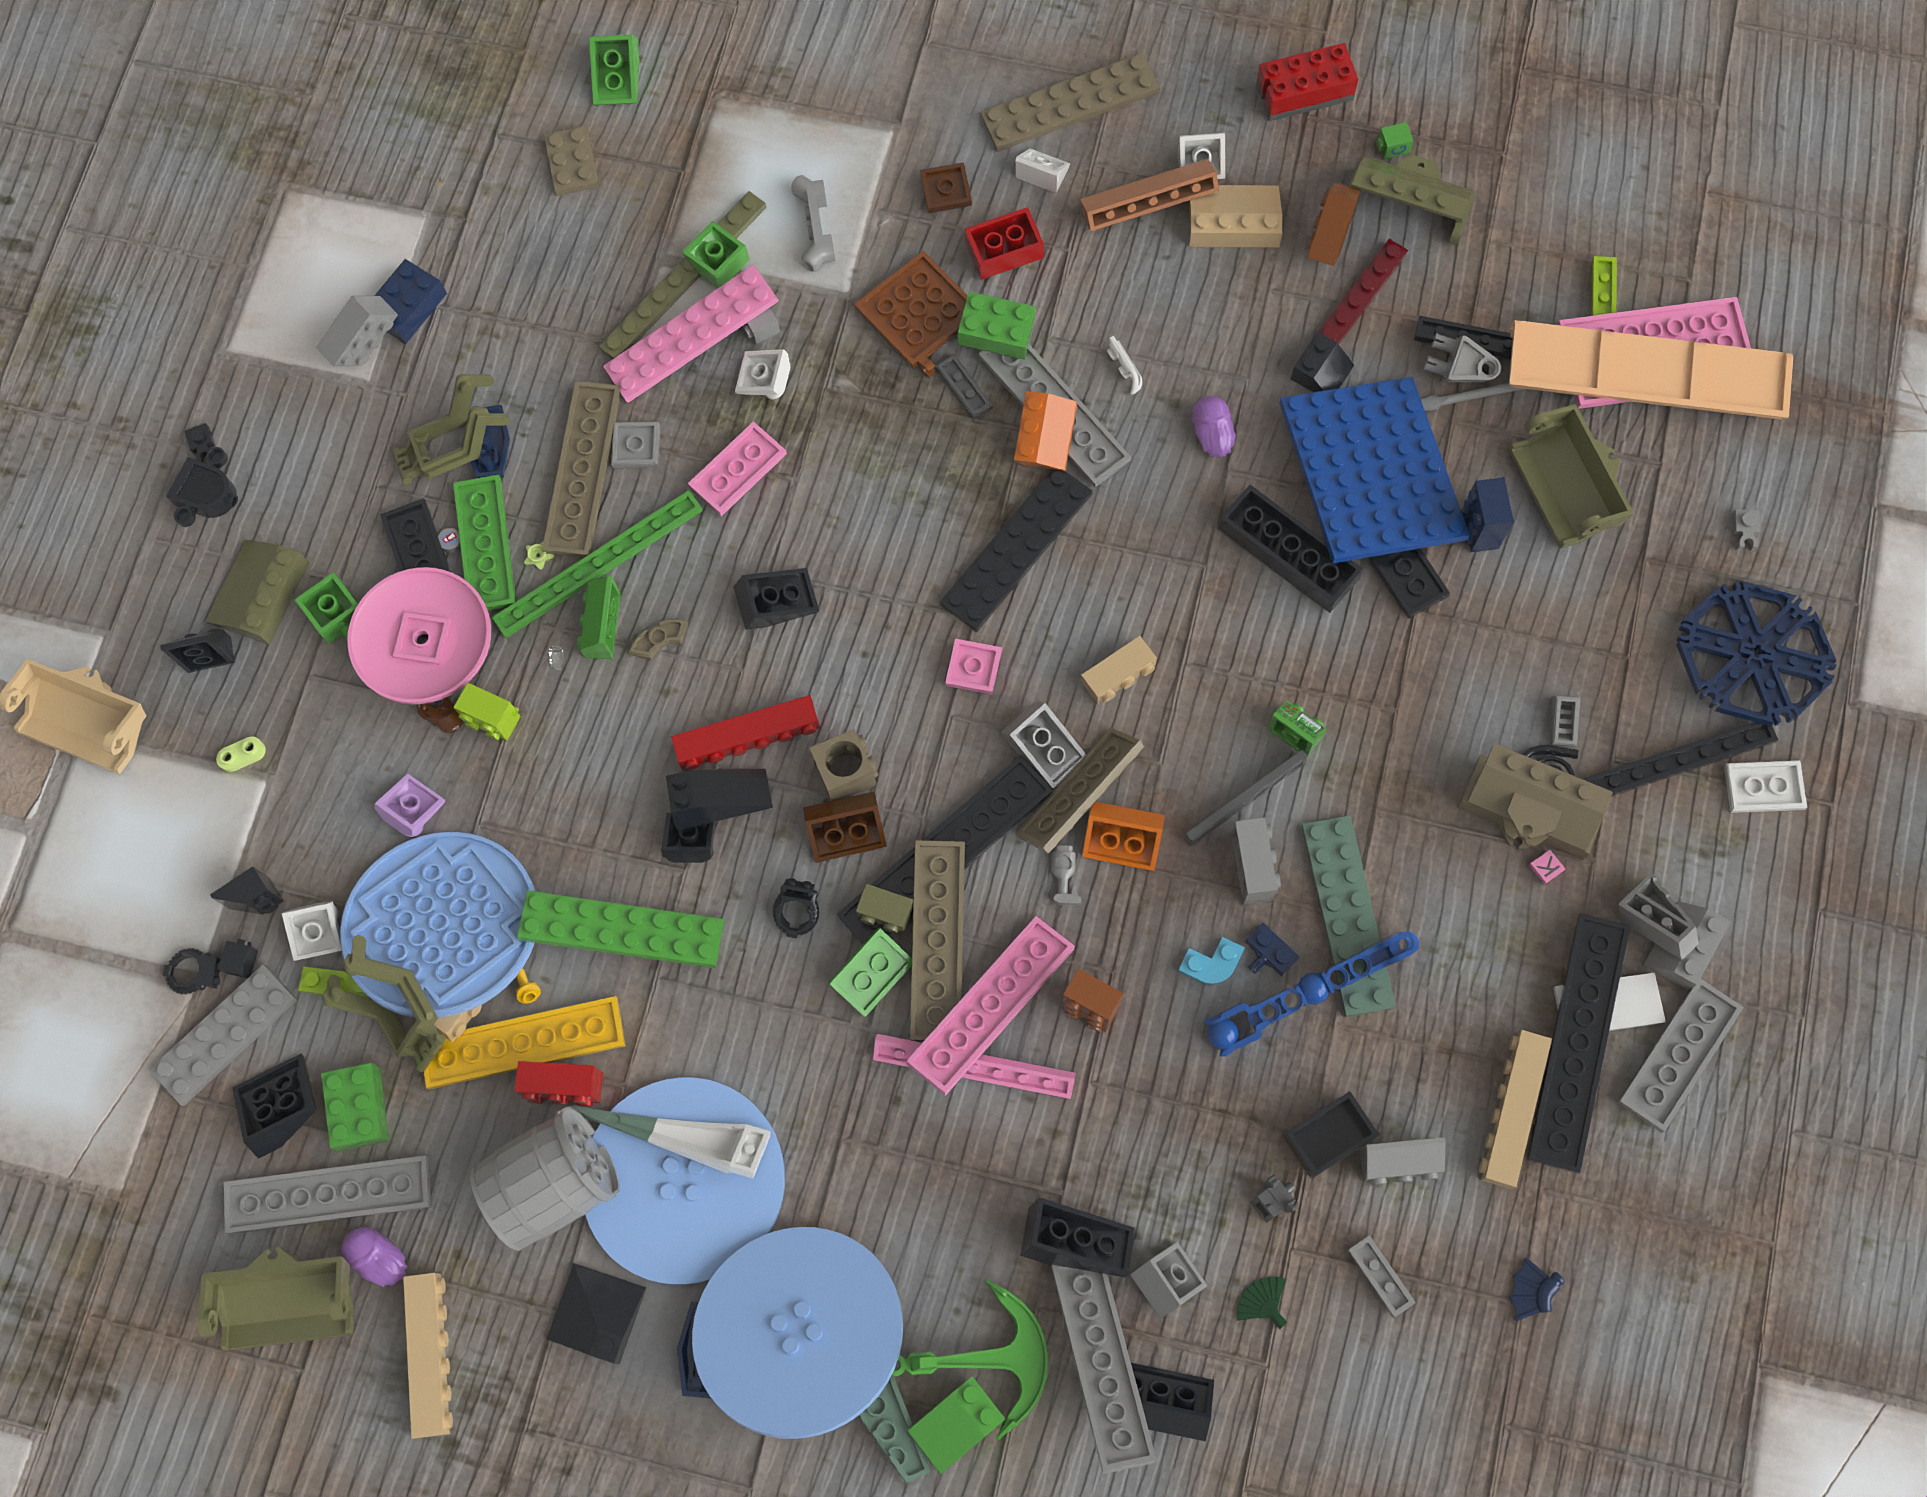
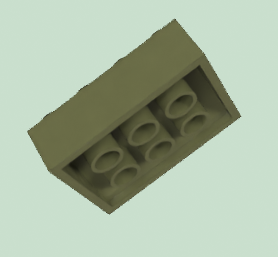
(258, 590)

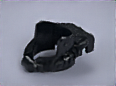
(796, 891)
(207, 975)

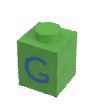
(1394, 140)

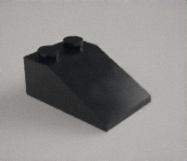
(775, 597)
(201, 651)

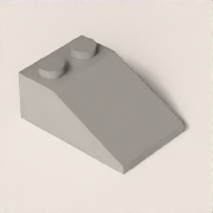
(1044, 743)

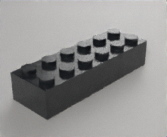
(1288, 548)

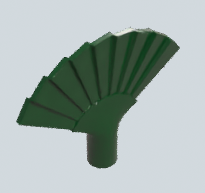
(1262, 1301)

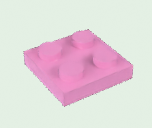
(973, 666)

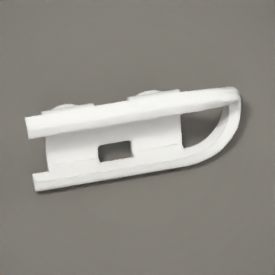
(1127, 367)

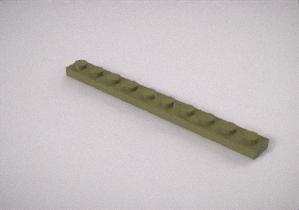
(675, 283)

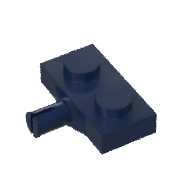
(1270, 951)

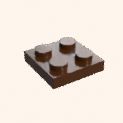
(946, 187)

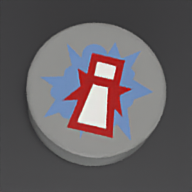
(449, 540)

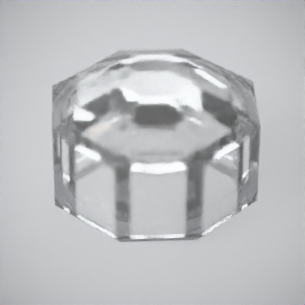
(555, 657)

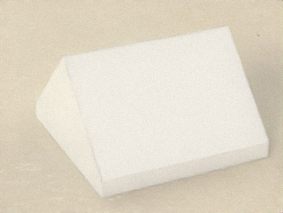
(1201, 147)
(1041, 169)

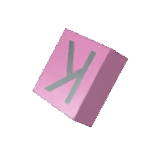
(1547, 867)

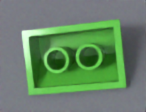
(599, 619)

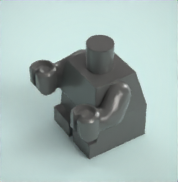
(1275, 1199)

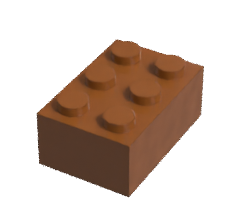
(1332, 223)
(1091, 1001)

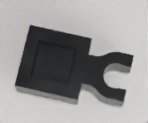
(200, 440)

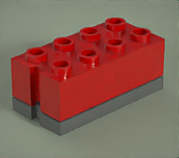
(1307, 81)

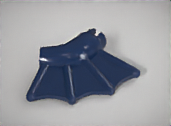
(1534, 1290)

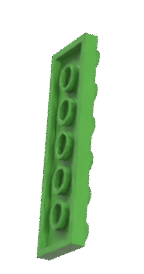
(485, 540)

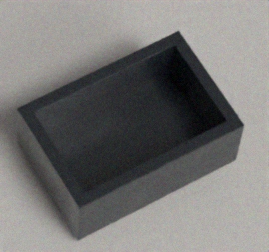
(1330, 1135)

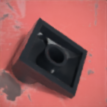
(688, 844)

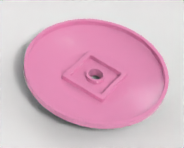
(399, 611)

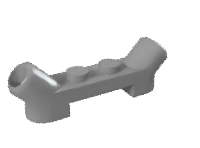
(822, 248)

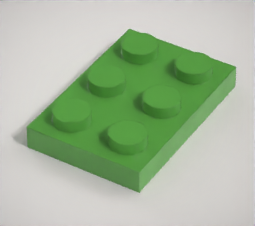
(871, 972)

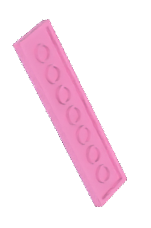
(691, 333)
(990, 1005)

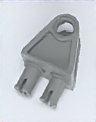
(1464, 361)

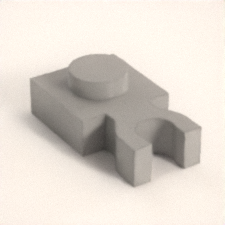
(1747, 525)

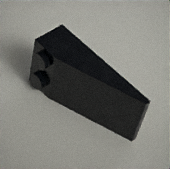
(716, 795)
(1076, 1239)

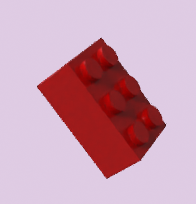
(1004, 243)
(559, 1083)

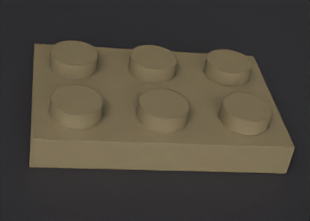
(571, 160)

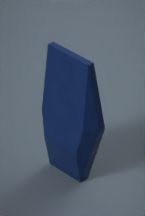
(493, 450)
(689, 1377)

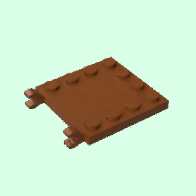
(915, 310)

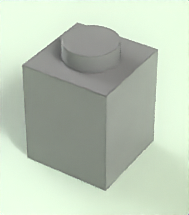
(762, 326)

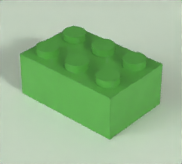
(996, 325)
(355, 1107)

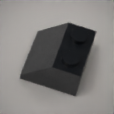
(1322, 365)
(249, 893)

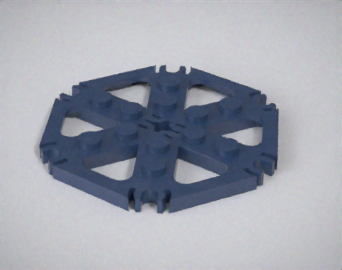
(1772, 658)

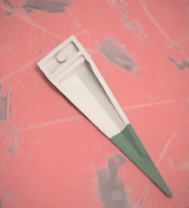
(717, 1145)

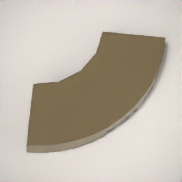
(658, 636)

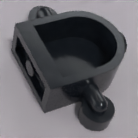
(202, 489)

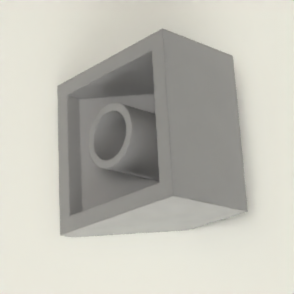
(1168, 1280)

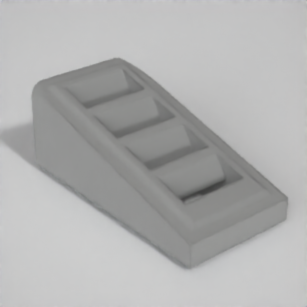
(1574, 703)

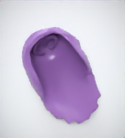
(1213, 425)
(373, 1256)

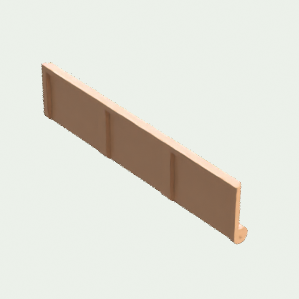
(1650, 370)

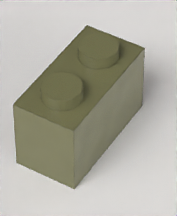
(884, 908)

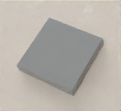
(635, 444)

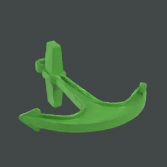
(1024, 1357)

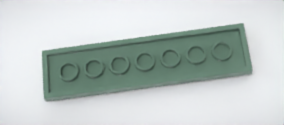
(1346, 910)

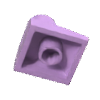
(408, 806)

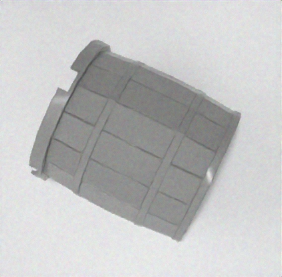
(543, 1180)

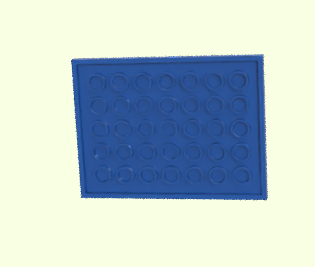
(1373, 469)

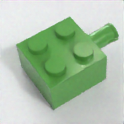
(329, 607)

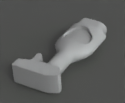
(1063, 868)

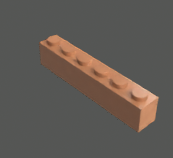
(1149, 194)

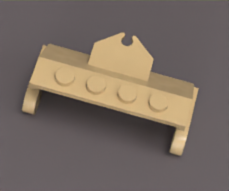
(75, 714)

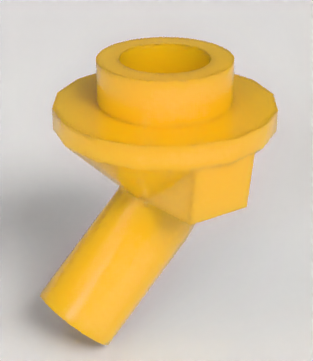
(527, 991)

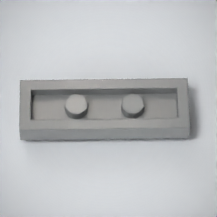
(1381, 1276)

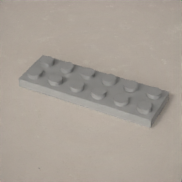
(223, 1035)
(1680, 1055)

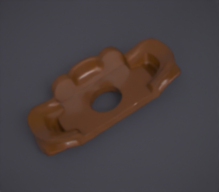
(443, 716)

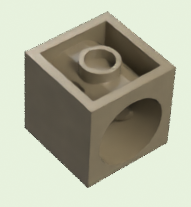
(844, 744)

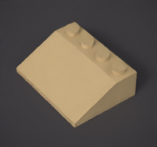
(1236, 217)

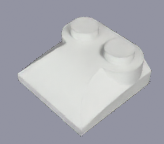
(764, 373)
(312, 930)

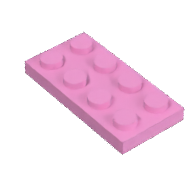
(737, 468)

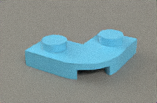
(1212, 970)

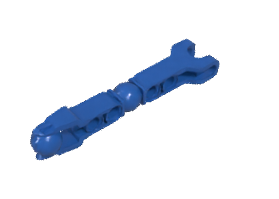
(1311, 989)

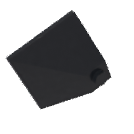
(274, 1105)
(596, 1314)

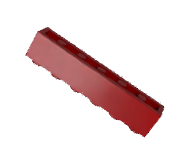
(745, 733)

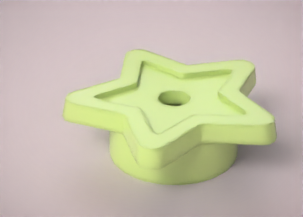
(540, 561)

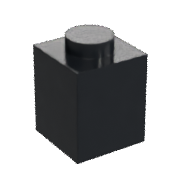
(238, 958)

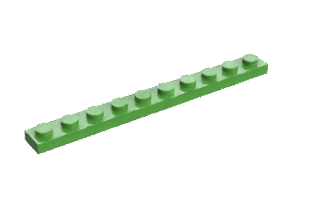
(597, 564)

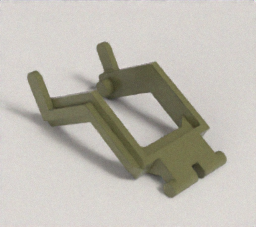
(415, 458)
(422, 1037)

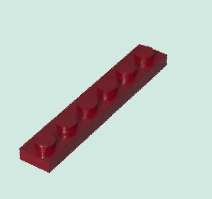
(1364, 291)

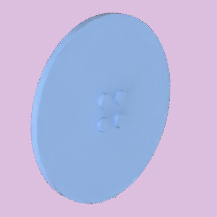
(445, 912)
(675, 1214)
(797, 1332)

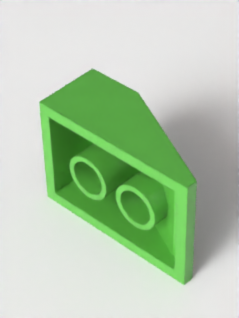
(614, 69)
(956, 1425)

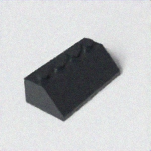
(1175, 1401)

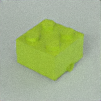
(487, 712)

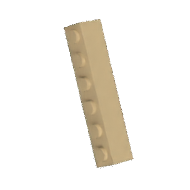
(1516, 1109)
(427, 1355)

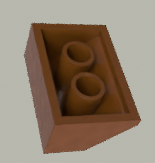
(844, 827)

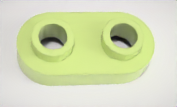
(240, 755)

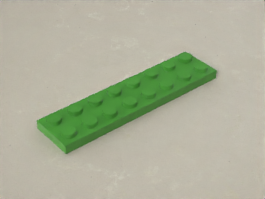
(620, 929)

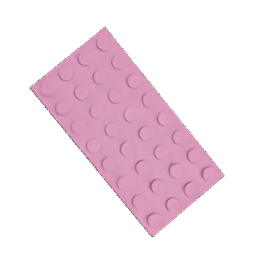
(1703, 322)

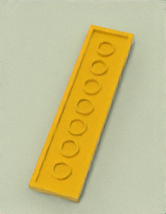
(529, 1038)

